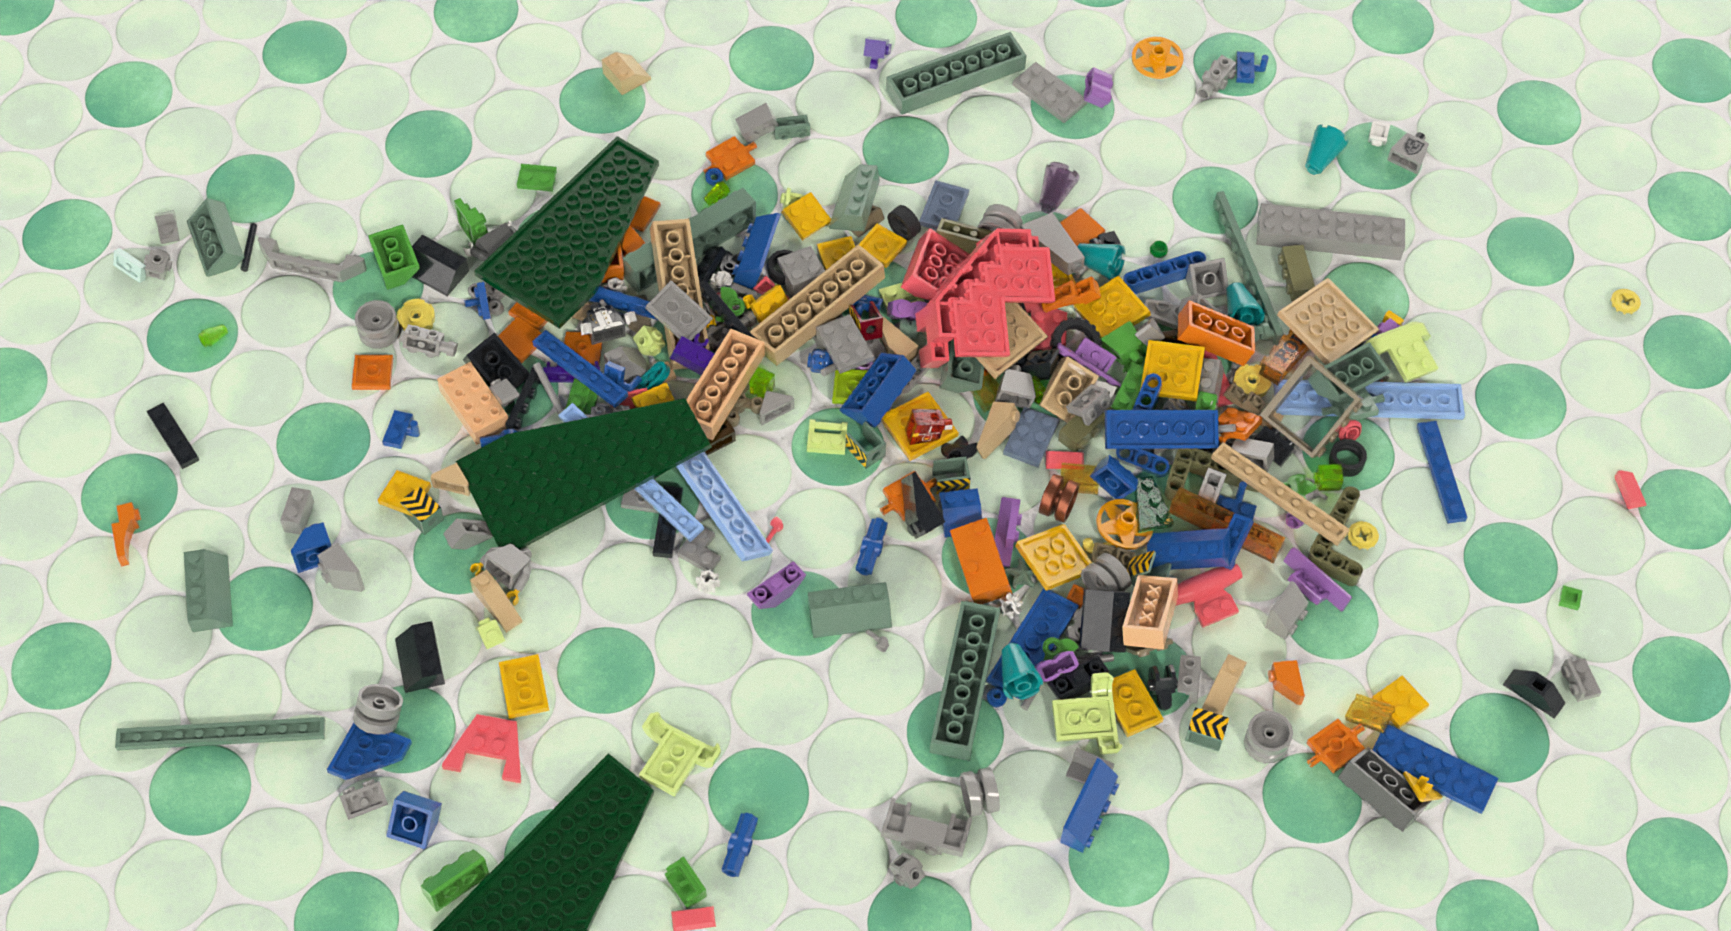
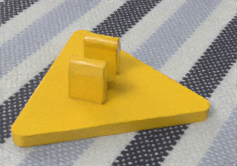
(1421, 788)

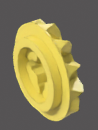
(1628, 296)
(1367, 530)

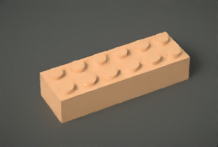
(725, 380)

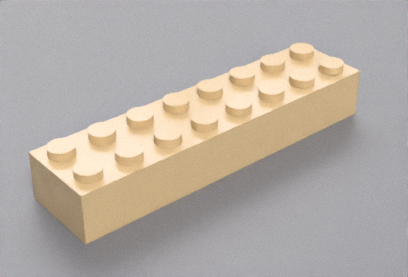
(677, 263)
(818, 303)

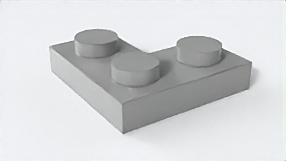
(697, 552)

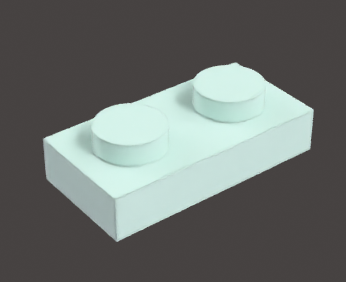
(129, 265)

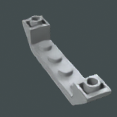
(350, 268)

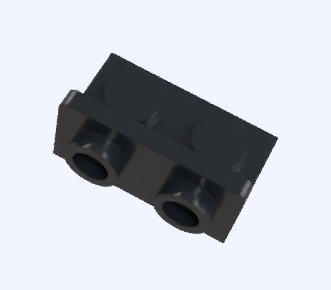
(1282, 448)

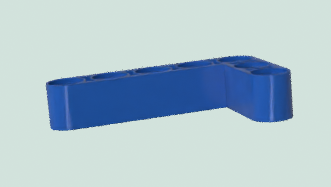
(1135, 454)

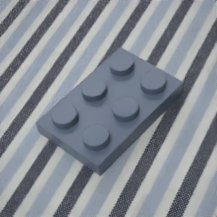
(943, 202)
(1031, 437)

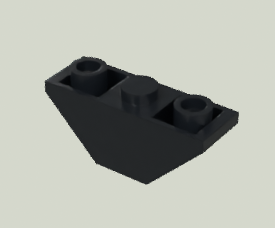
(1040, 363)
(1078, 681)
(1536, 690)

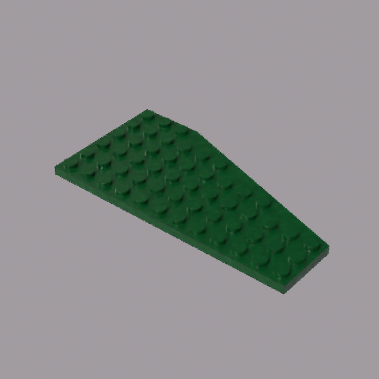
(570, 242)
(565, 470)
(564, 863)

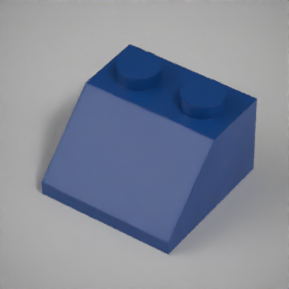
(1114, 478)
(959, 508)
(309, 545)
(413, 819)

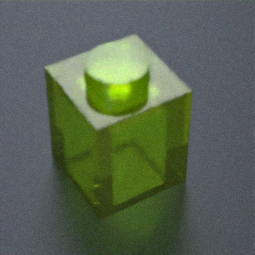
(761, 382)
(1328, 477)

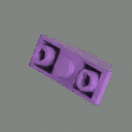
(777, 587)

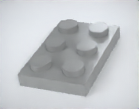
(678, 312)

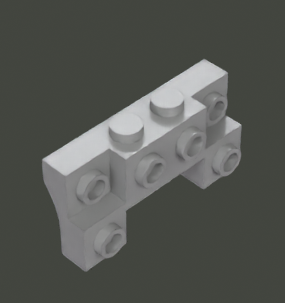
(924, 833)

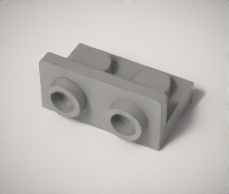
(1090, 403)
(1189, 676)
(1580, 679)
(364, 799)

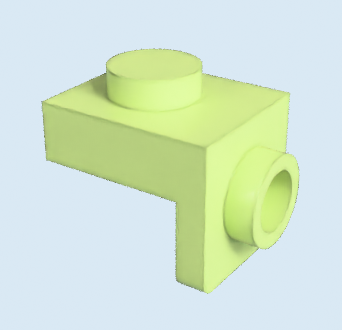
(788, 198)
(490, 632)

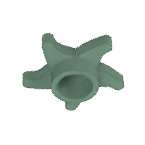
(1021, 574)

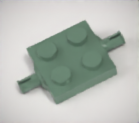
(1367, 410)

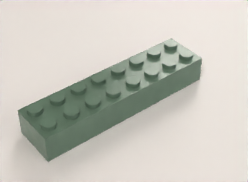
(955, 73)
(708, 230)
(965, 681)

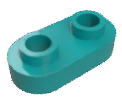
(655, 376)

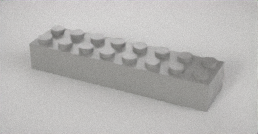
(1331, 231)

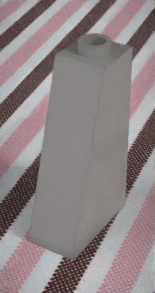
(1063, 250)

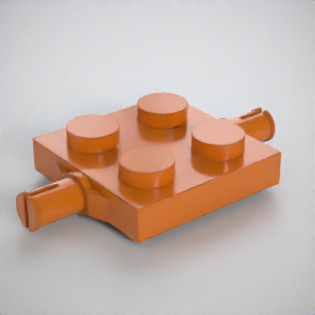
(731, 157)
(1244, 421)
(895, 496)
(1335, 745)

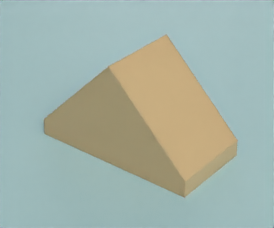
(451, 480)

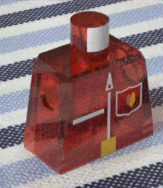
(926, 426)

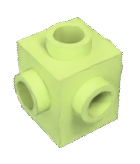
(649, 341)

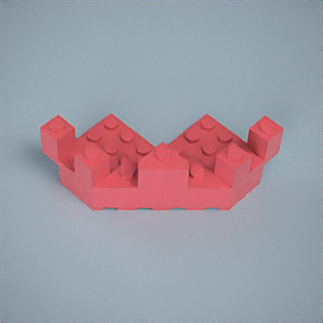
(972, 298)

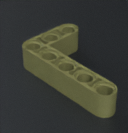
(1193, 465)
(1324, 550)

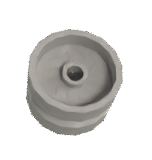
(1000, 217)
(377, 324)
(1106, 574)
(377, 709)
(1268, 737)
(979, 792)

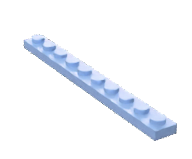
(654, 493)

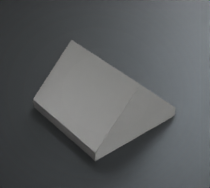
(1208, 278)

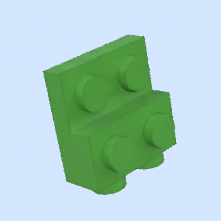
(470, 220)

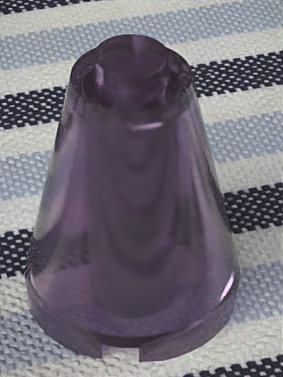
(1056, 186)

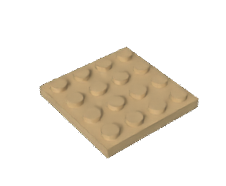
(1327, 321)
(1023, 337)

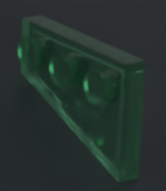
(1151, 507)

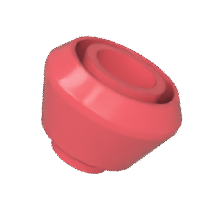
(1351, 431)

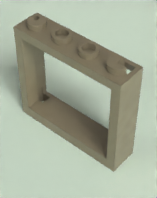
(1286, 390)

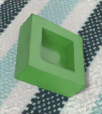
(1570, 597)

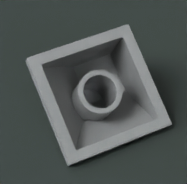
(629, 358)

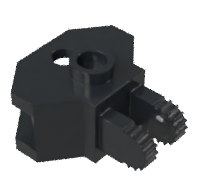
(1164, 686)

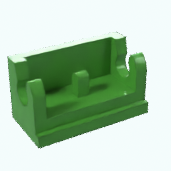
(685, 882)

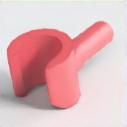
(777, 526)

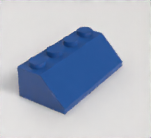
(756, 250)
(878, 389)
(1191, 548)
(1089, 807)

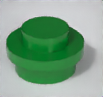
(1159, 249)

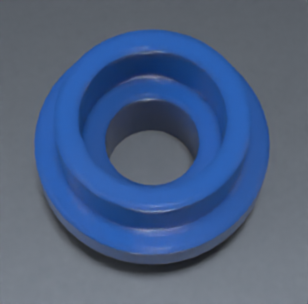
(713, 171)
(996, 702)

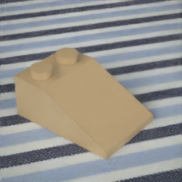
(1065, 385)

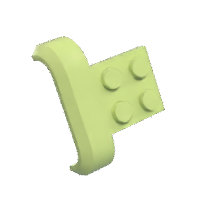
(1407, 350)
(1089, 716)
(674, 755)

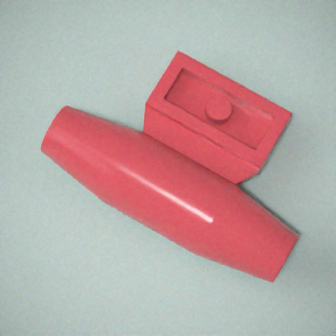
(1208, 594)

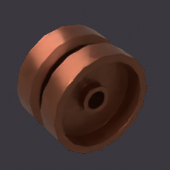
(1058, 497)

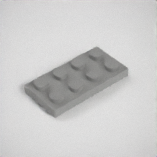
(1049, 92)

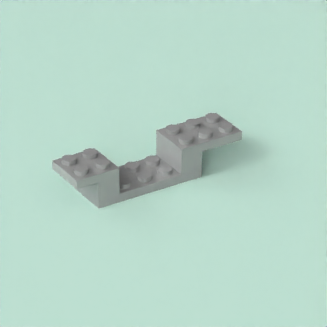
(839, 336)

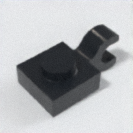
(1106, 238)

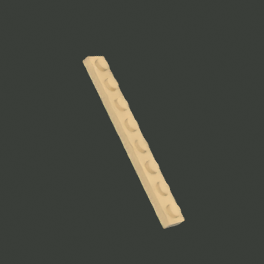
(1280, 494)

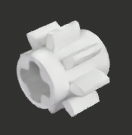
(721, 279)
(616, 285)
(708, 587)
(1005, 605)

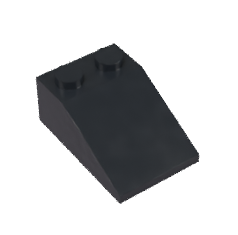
(496, 361)
(919, 508)

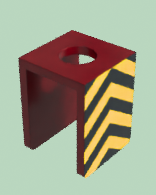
(875, 319)

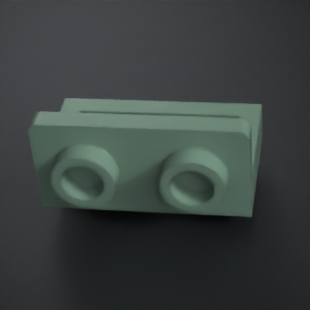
(792, 127)

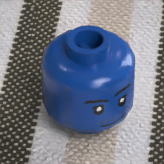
(818, 360)

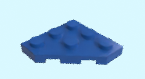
(367, 752)

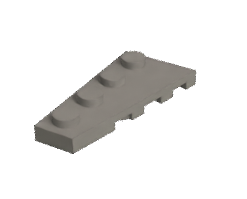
(1164, 312)

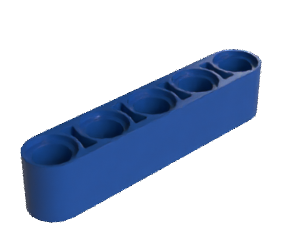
(1162, 272)

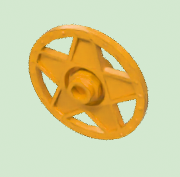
(1157, 57)
(1121, 524)

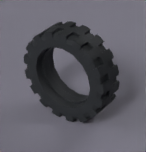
(1074, 324)

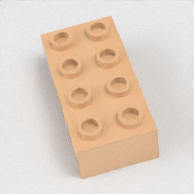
(473, 402)
(1150, 612)

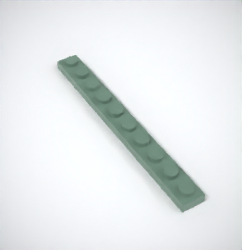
(1247, 264)
(220, 733)

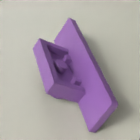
(1093, 357)
(1006, 528)
(1314, 582)

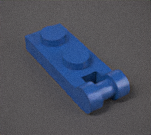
(1239, 528)

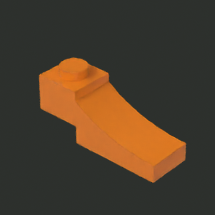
(1074, 293)
(124, 530)

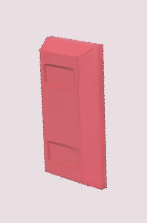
(1056, 458)
(693, 919)

